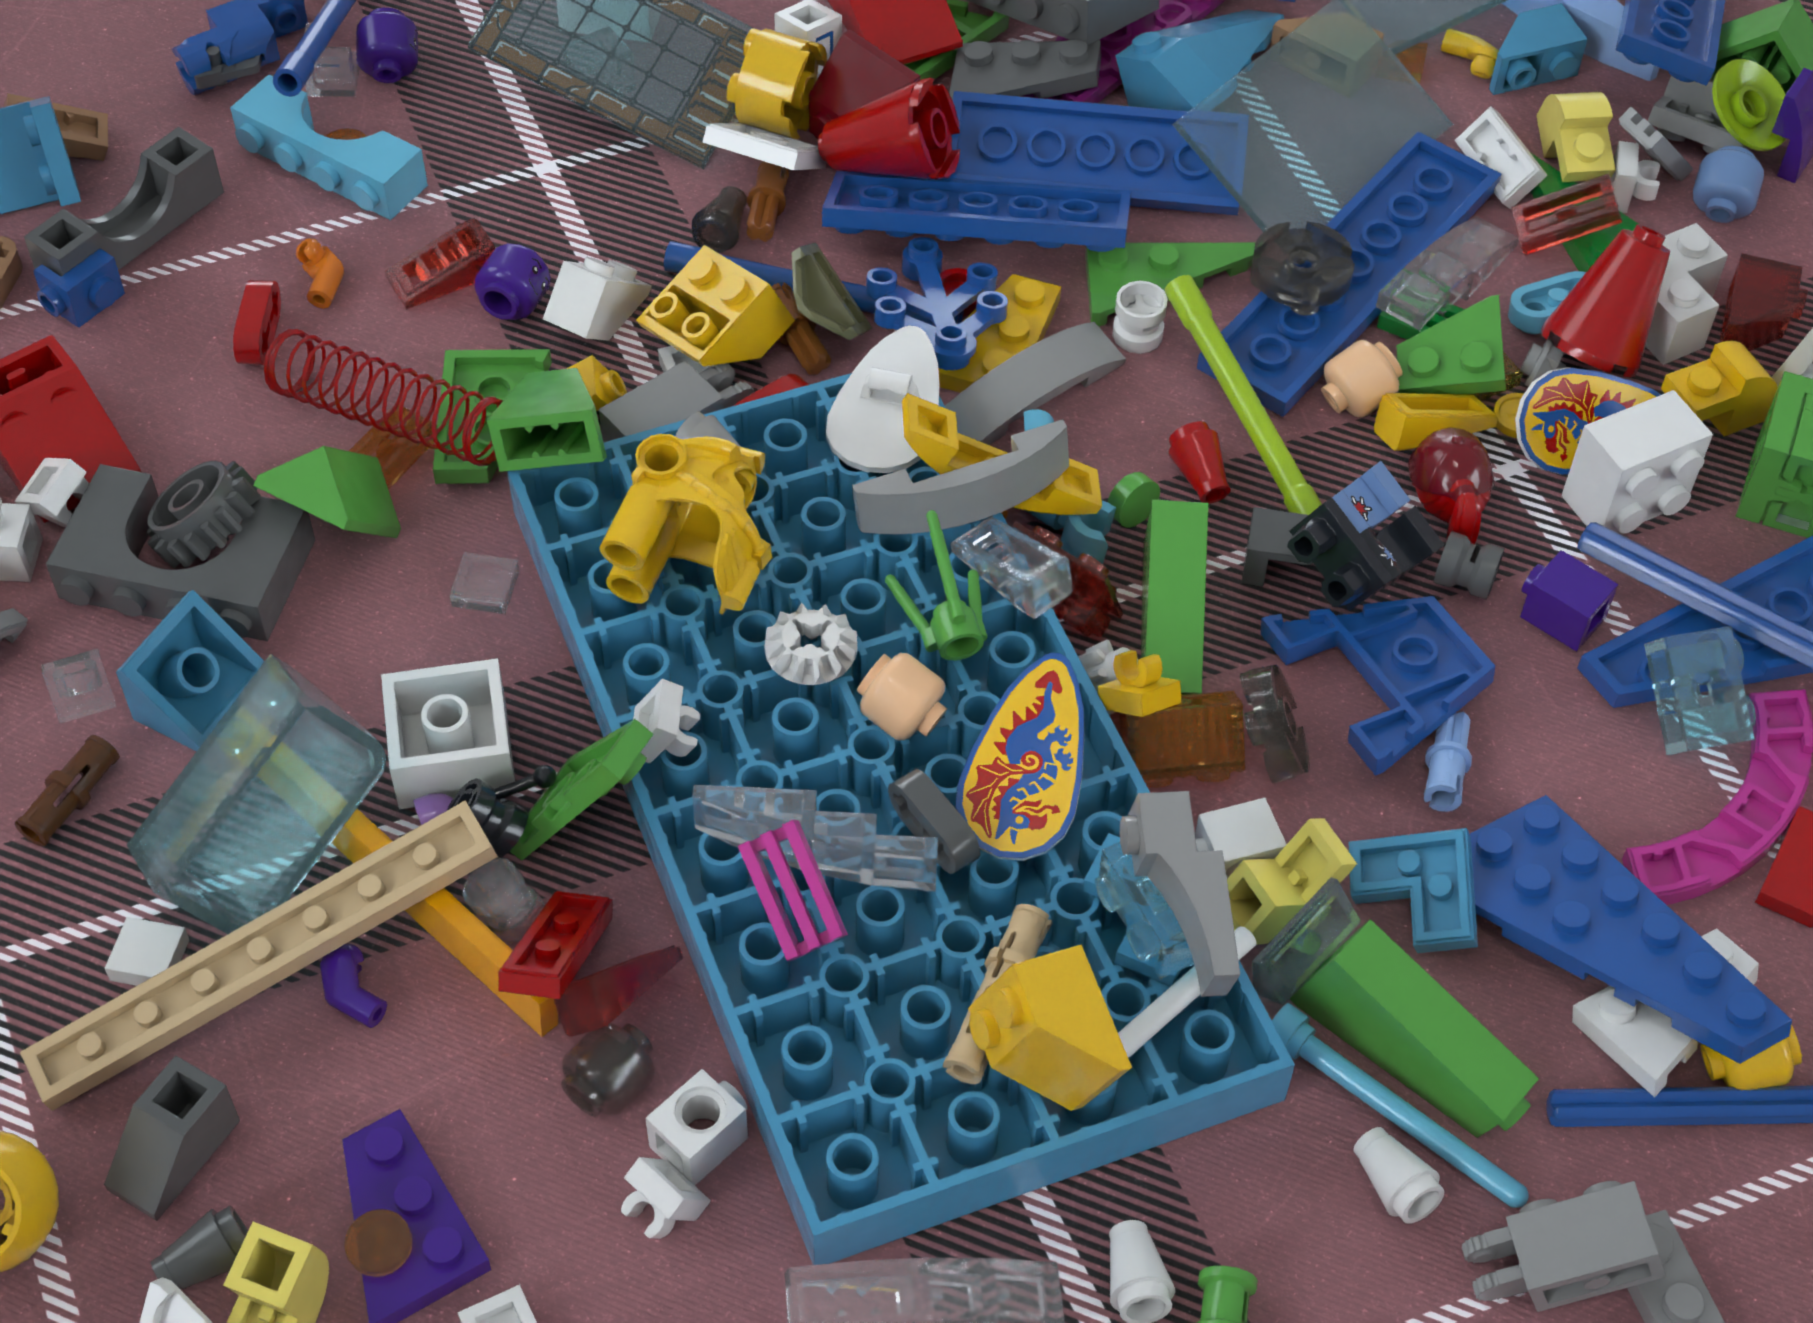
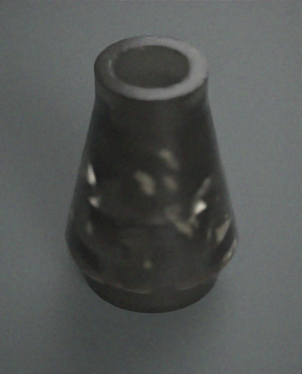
(720, 220)

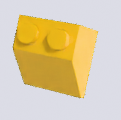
(1050, 1028)

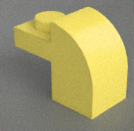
(1577, 133)
(1272, 891)
(277, 1278)

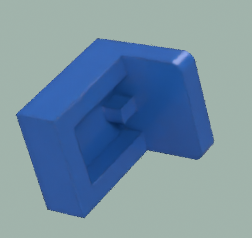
(82, 290)

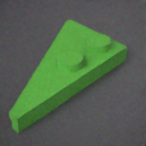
(1159, 265)

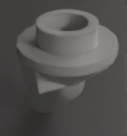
(1541, 360)

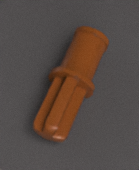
(766, 201)
(802, 335)

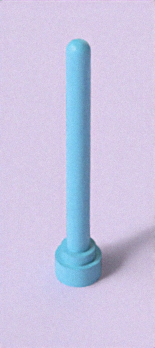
(1300, 1041)

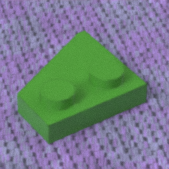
(1456, 354)

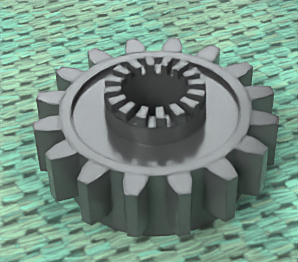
(200, 511)

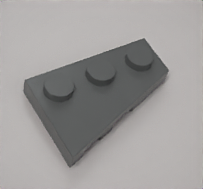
(1026, 67)

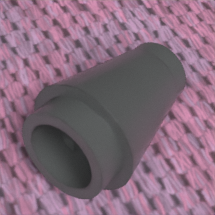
(203, 1249)

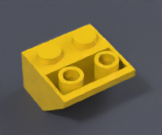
(717, 312)

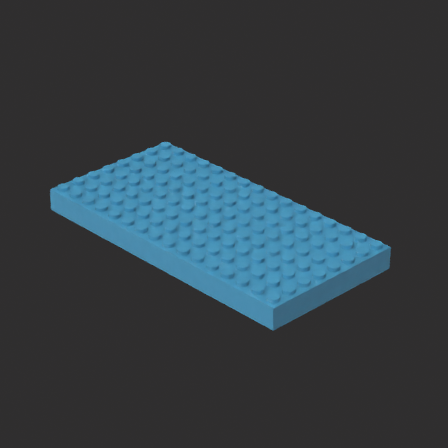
(855, 1035)

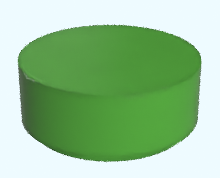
(1133, 498)

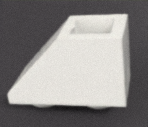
(595, 297)

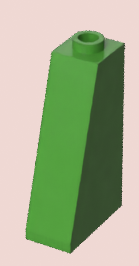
(1175, 590)
(1416, 1032)

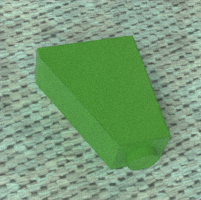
(546, 423)

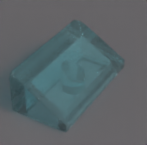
(1304, 943)

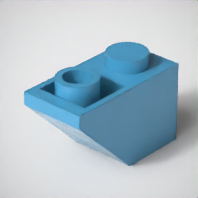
(1538, 50)

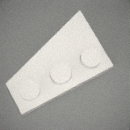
(1643, 1037)

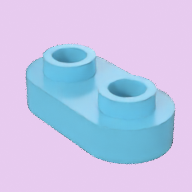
(1535, 302)

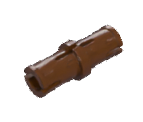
(43, 817)

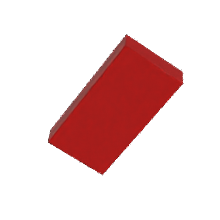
(1790, 877)

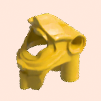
(688, 506)

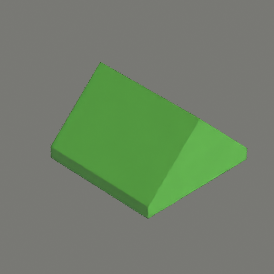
(336, 487)

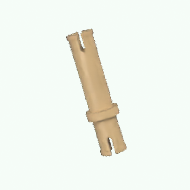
(1020, 943)

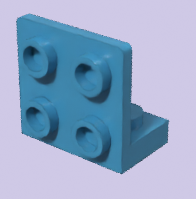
(33, 158)

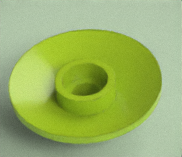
(1748, 103)

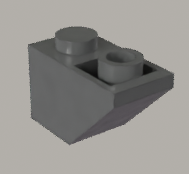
(170, 1137)

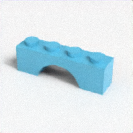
(372, 171)

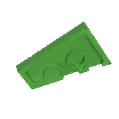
(490, 374)

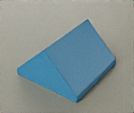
(187, 673)

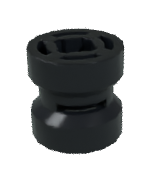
(499, 820)

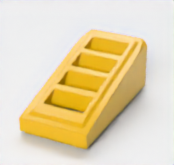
(1409, 418)

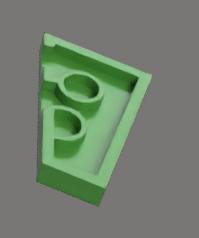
(583, 781)

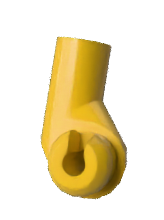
(1471, 48)

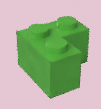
(1774, 38)

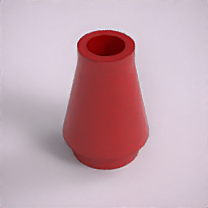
(1199, 458)

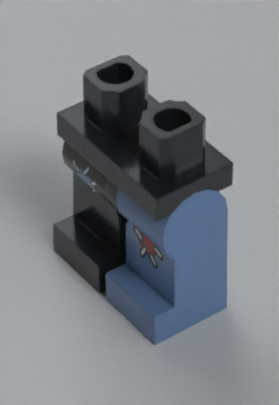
(1349, 552)

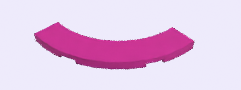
(1753, 817)

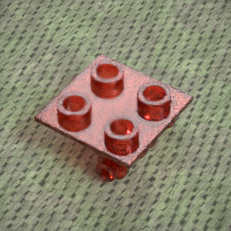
(1091, 589)

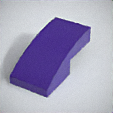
(1796, 124)

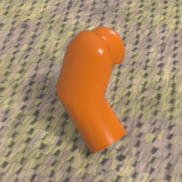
(323, 268)

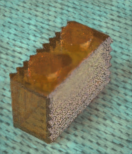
(1189, 739)

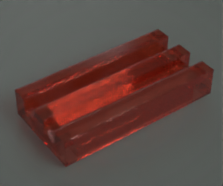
(1568, 221)

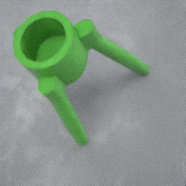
(954, 627)

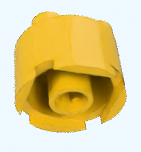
(776, 81)

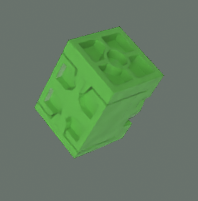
(1781, 465)

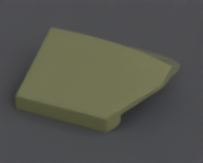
(823, 295)

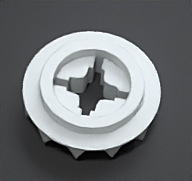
(808, 663)

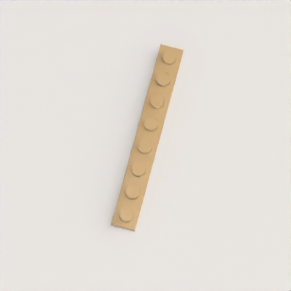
(256, 956)

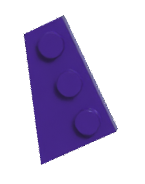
(395, 1174)

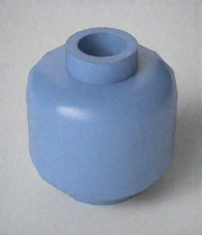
(1728, 184)

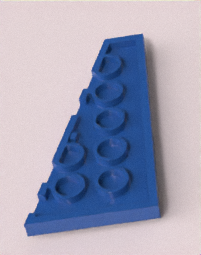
(1779, 583)
(1593, 917)

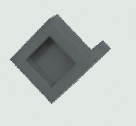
(1268, 540)

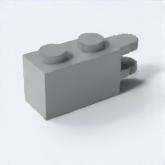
(671, 399)
(1570, 1248)

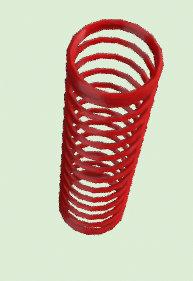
(466, 425)

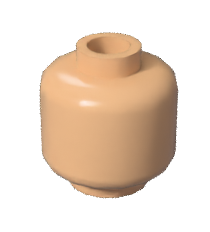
(1360, 378)
(902, 696)

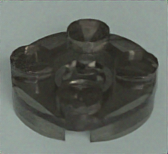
(1300, 287)
(1274, 723)

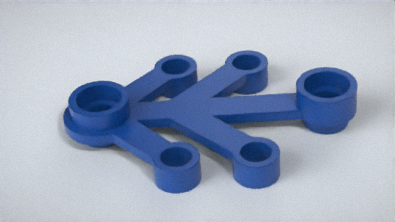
(922, 263)

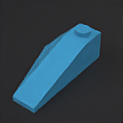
(1192, 60)

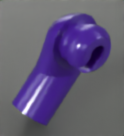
(342, 987)

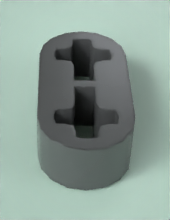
(931, 814)

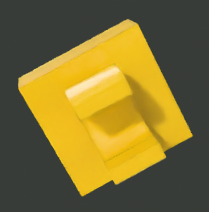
(1139, 687)

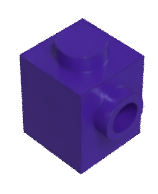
(1567, 599)

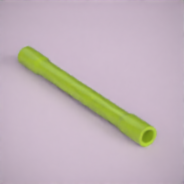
(1198, 319)

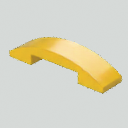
(935, 439)

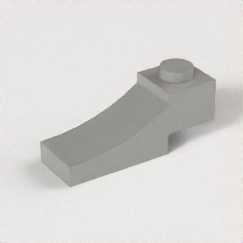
(1193, 882)

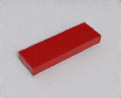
(556, 945)

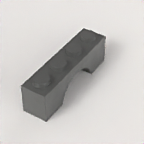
(171, 186)

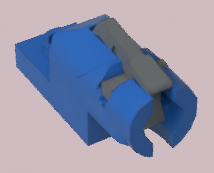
(238, 41)

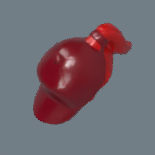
(1453, 479)

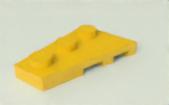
(1027, 320)

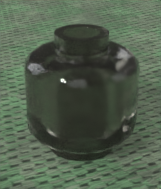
(608, 1069)

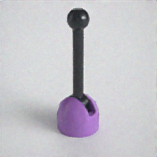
(437, 803)

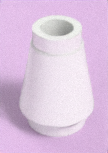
(1400, 1177)
(1138, 1275)

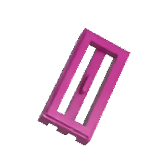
(770, 899)

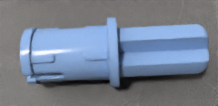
(1447, 763)

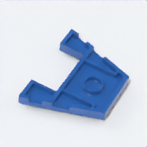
(1409, 657)

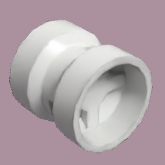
(1139, 317)

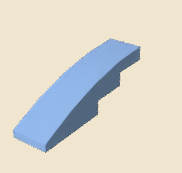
(1600, 24)

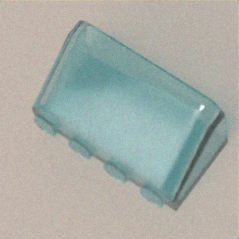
(258, 801)

